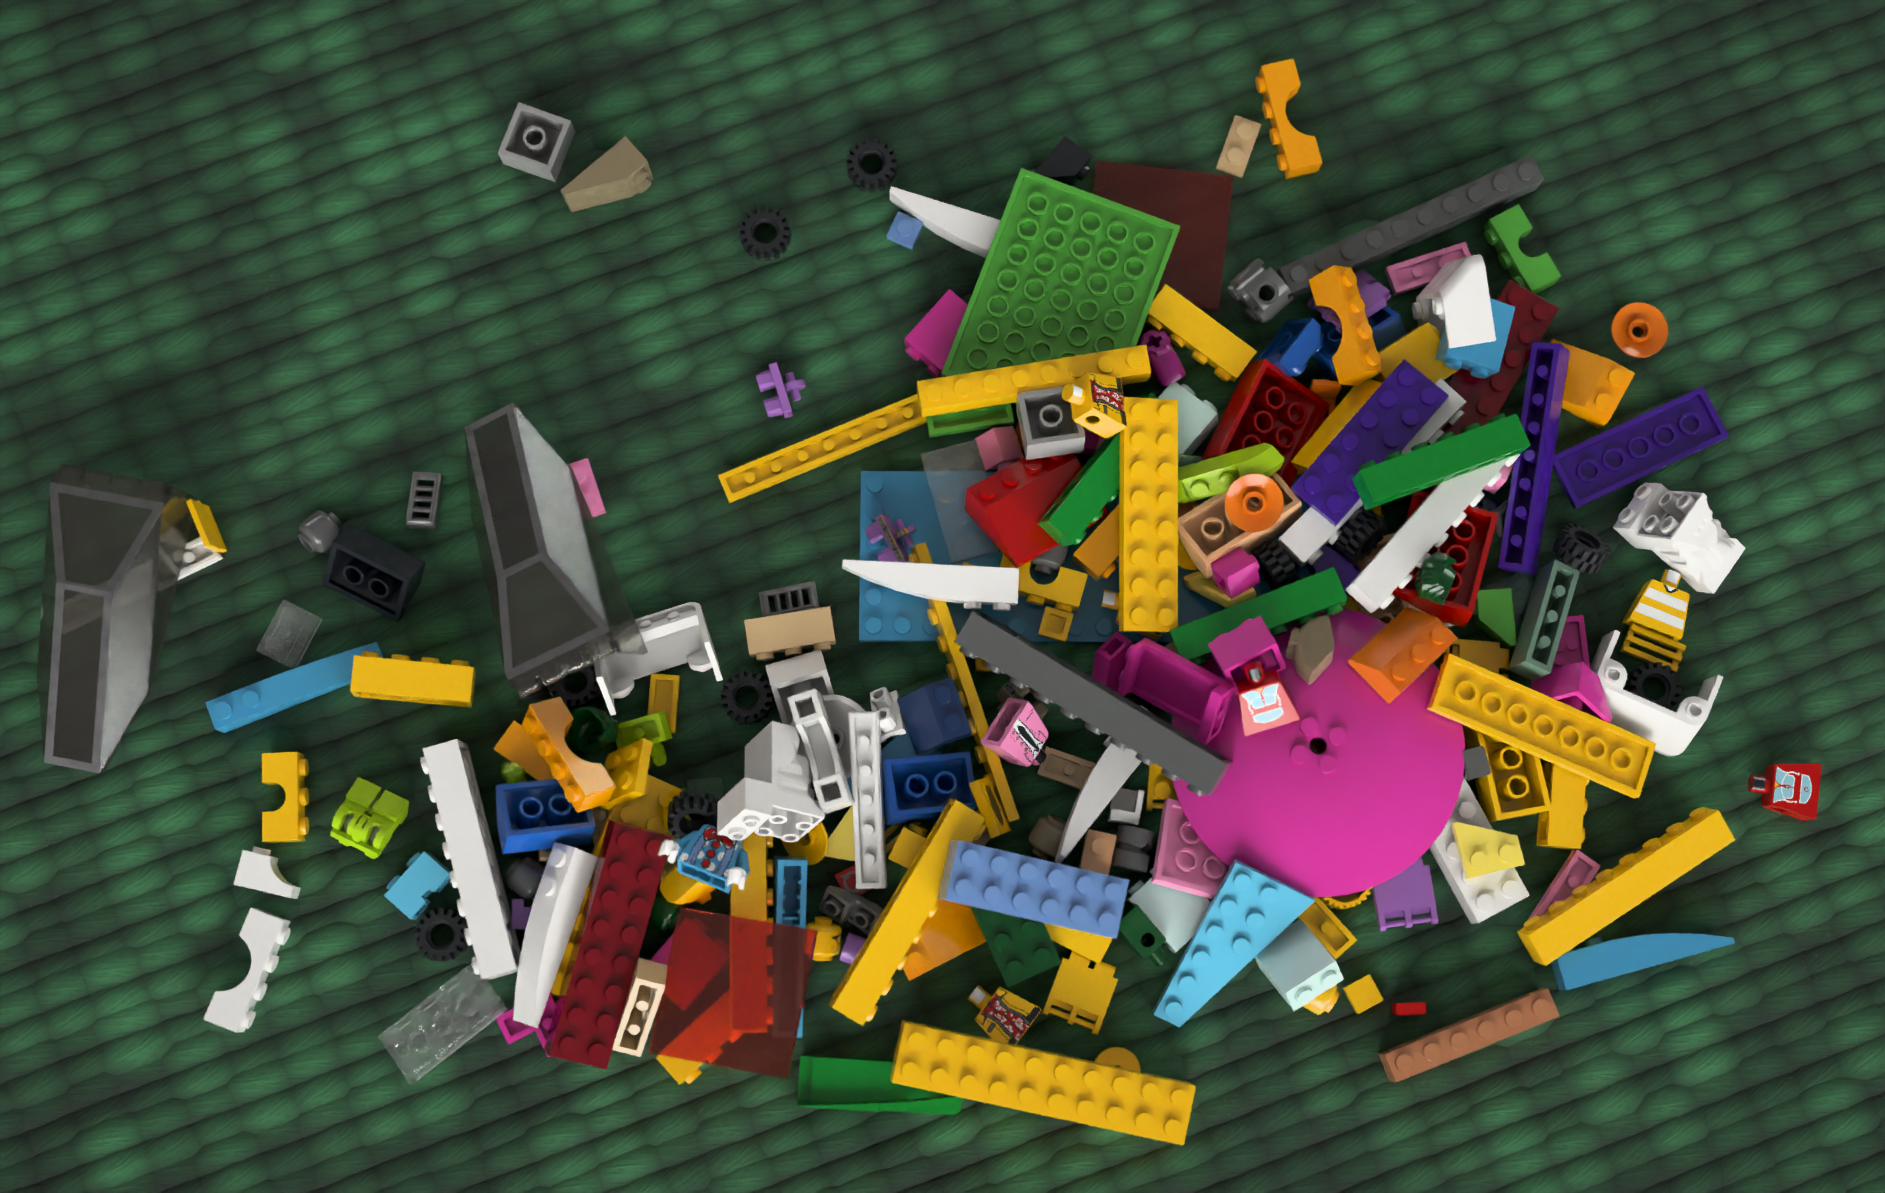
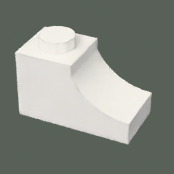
(260, 872)

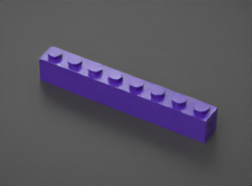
(1534, 466)

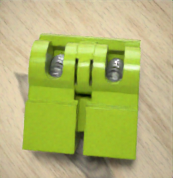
(368, 818)

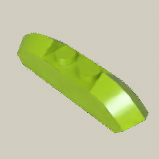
(1218, 473)

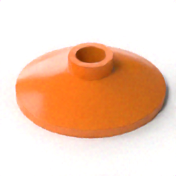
(1645, 319)
(1263, 515)

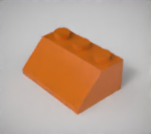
(1402, 652)

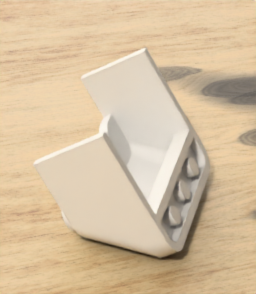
(1460, 300)
(671, 639)
(1666, 728)

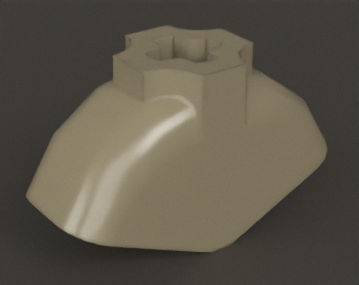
(1311, 648)

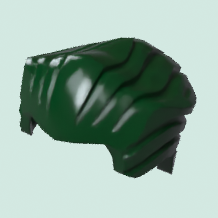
(1435, 578)
(592, 729)

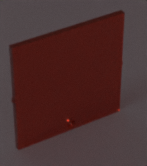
(1187, 199)
(733, 992)

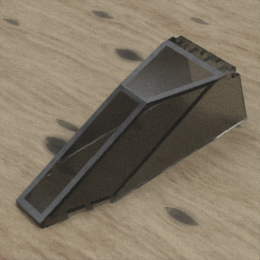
(541, 557)
(104, 607)

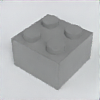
(536, 142)
(1048, 424)

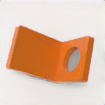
(1327, 391)

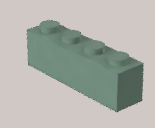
(1544, 620)

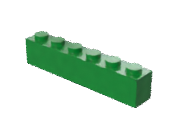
(1440, 461)
(1086, 494)
(1278, 609)

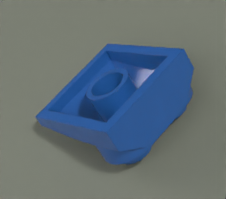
(1294, 345)

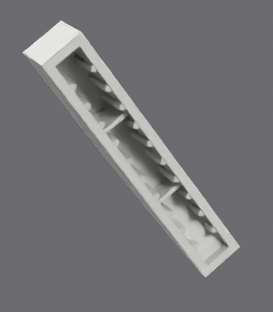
(955, 224)
(944, 582)
(1097, 791)
(550, 928)

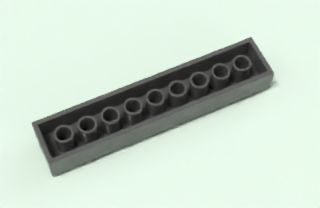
(1094, 703)

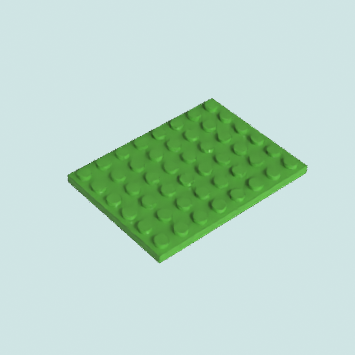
(1061, 279)

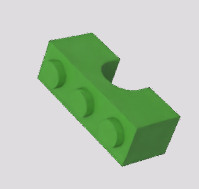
(1529, 272)

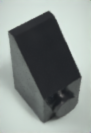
(1066, 163)

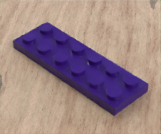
(1375, 431)
(1638, 447)

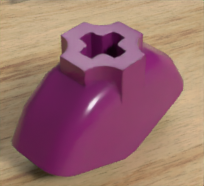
(1163, 360)

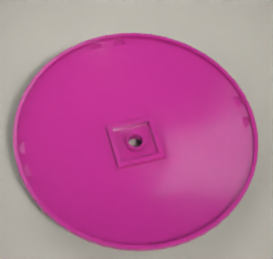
(1338, 815)

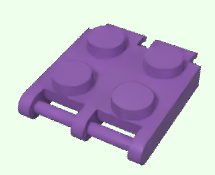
(1372, 293)
(1405, 896)

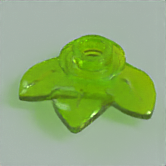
(513, 772)

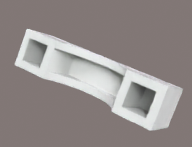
(825, 762)
(264, 936)

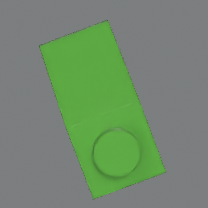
(1495, 615)

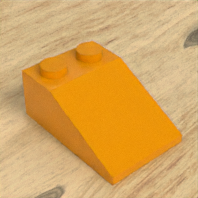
(1593, 386)
(945, 936)

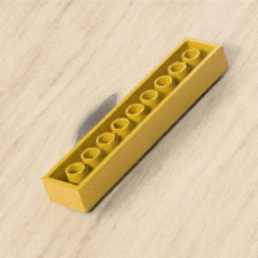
(1042, 1082)

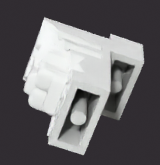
(1681, 533)
(774, 791)

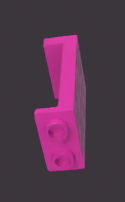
(1176, 687)

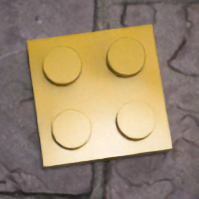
(628, 772)

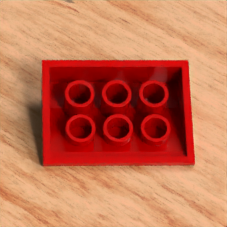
(1269, 411)
(1016, 500)
(1467, 545)

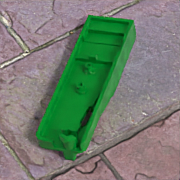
(864, 1086)

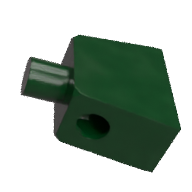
(1133, 926)

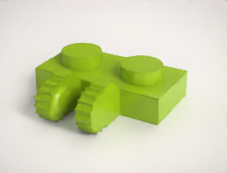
(651, 727)

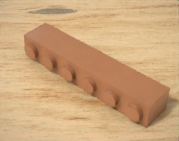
(1468, 1035)

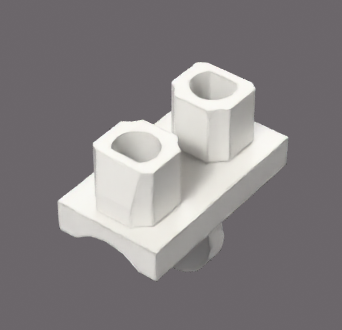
(891, 719)

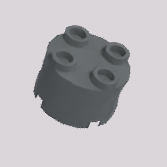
(1272, 288)

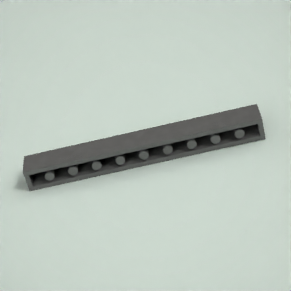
(1416, 224)

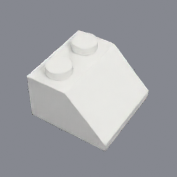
(795, 677)

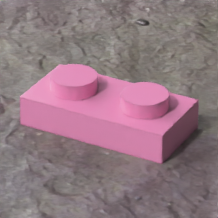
(588, 486)

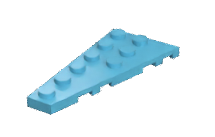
(1237, 926)

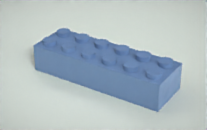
(1033, 889)

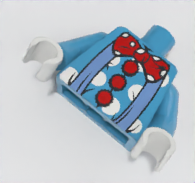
(709, 858)

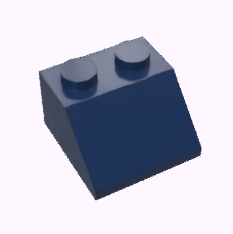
(934, 716)

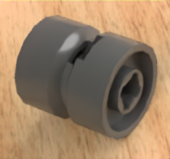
(1132, 848)

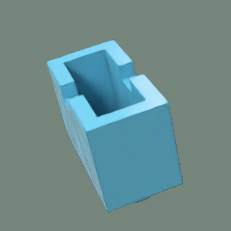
(418, 882)

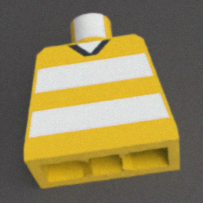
(1660, 607)

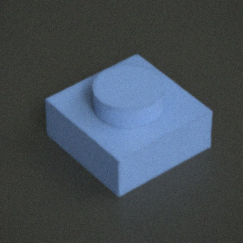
(905, 230)

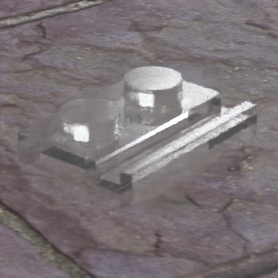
(289, 634)

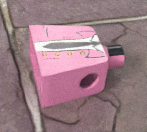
(1017, 734)

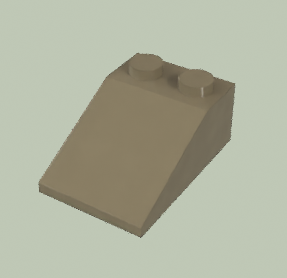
(610, 178)

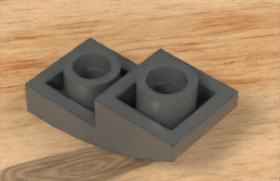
(848, 906)

